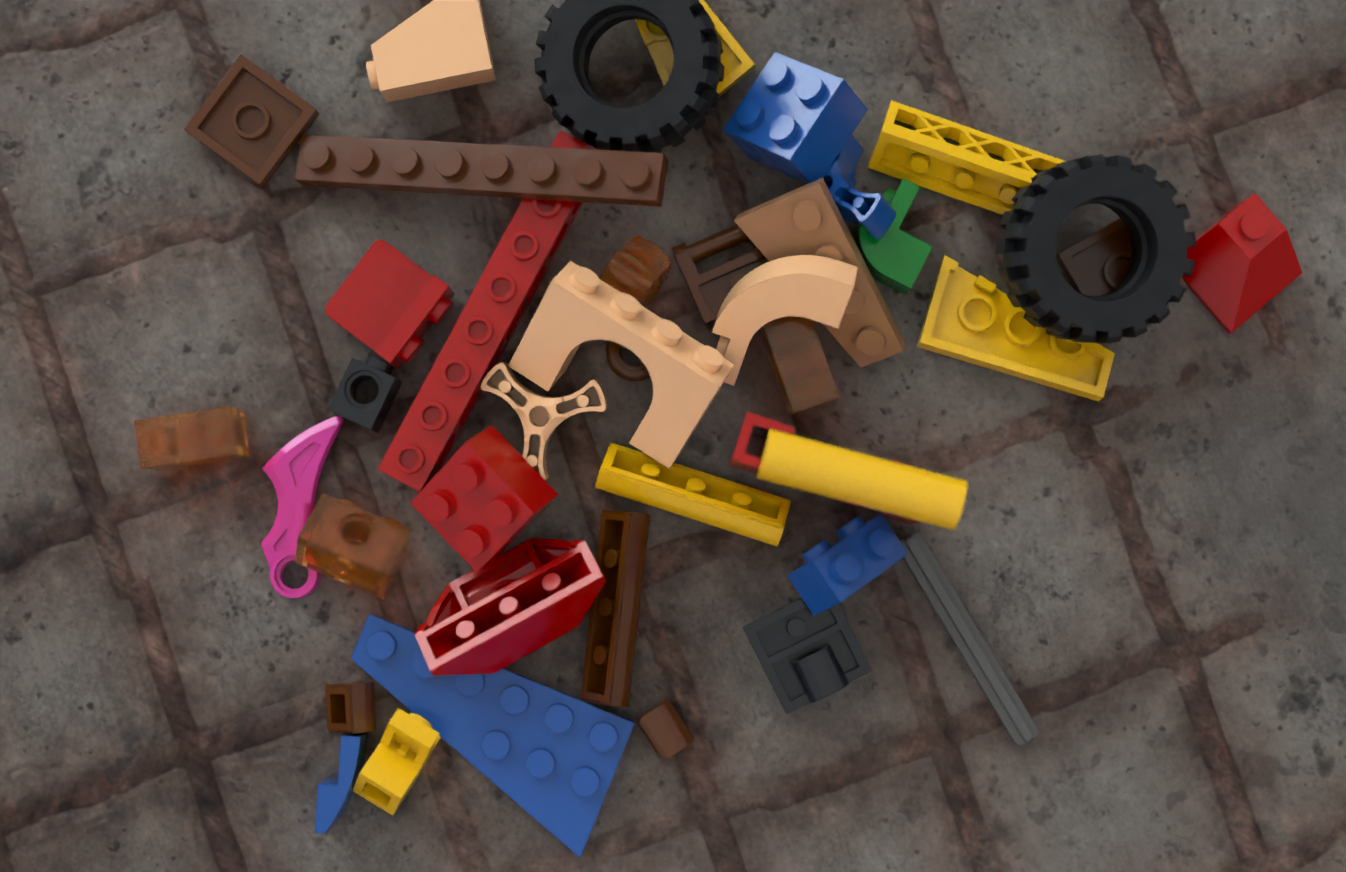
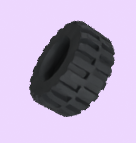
(640, 128)
(1156, 242)

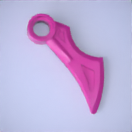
(296, 476)

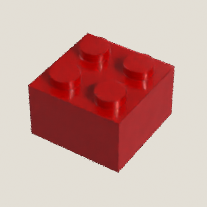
(483, 498)

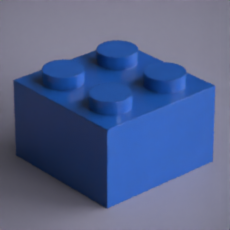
(795, 119)

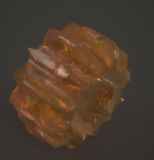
(638, 270)

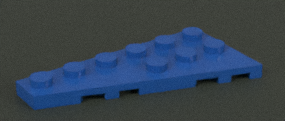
(523, 735)

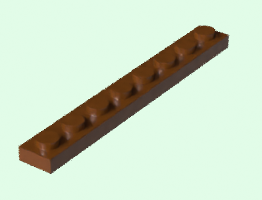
(483, 169)

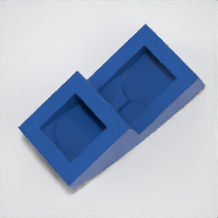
(336, 793)

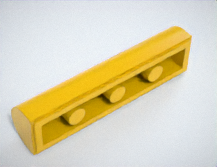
(862, 479)
(693, 494)

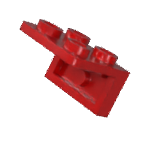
(390, 303)

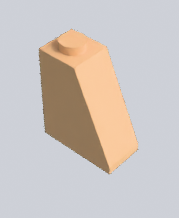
(433, 52)

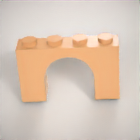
(682, 369)

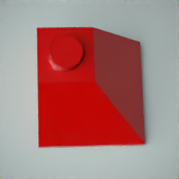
(1242, 263)

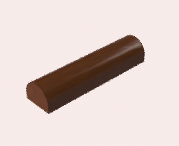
(615, 609)

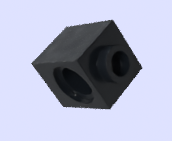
(345, 399)

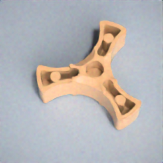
(541, 413)

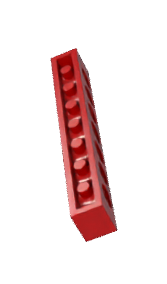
(480, 335)

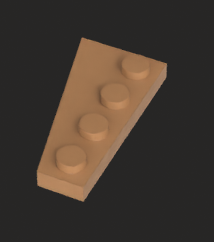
(811, 224)

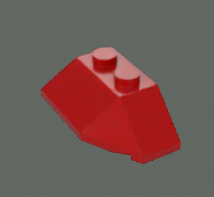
(510, 607)

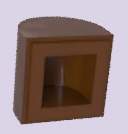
(350, 707)
(664, 729)

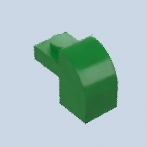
(896, 255)

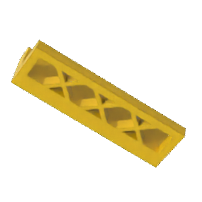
(953, 170)

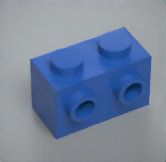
(846, 565)

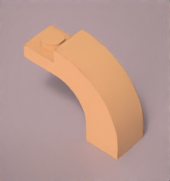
(782, 288)

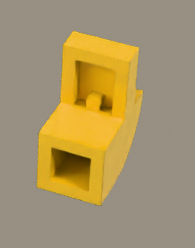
(397, 761)

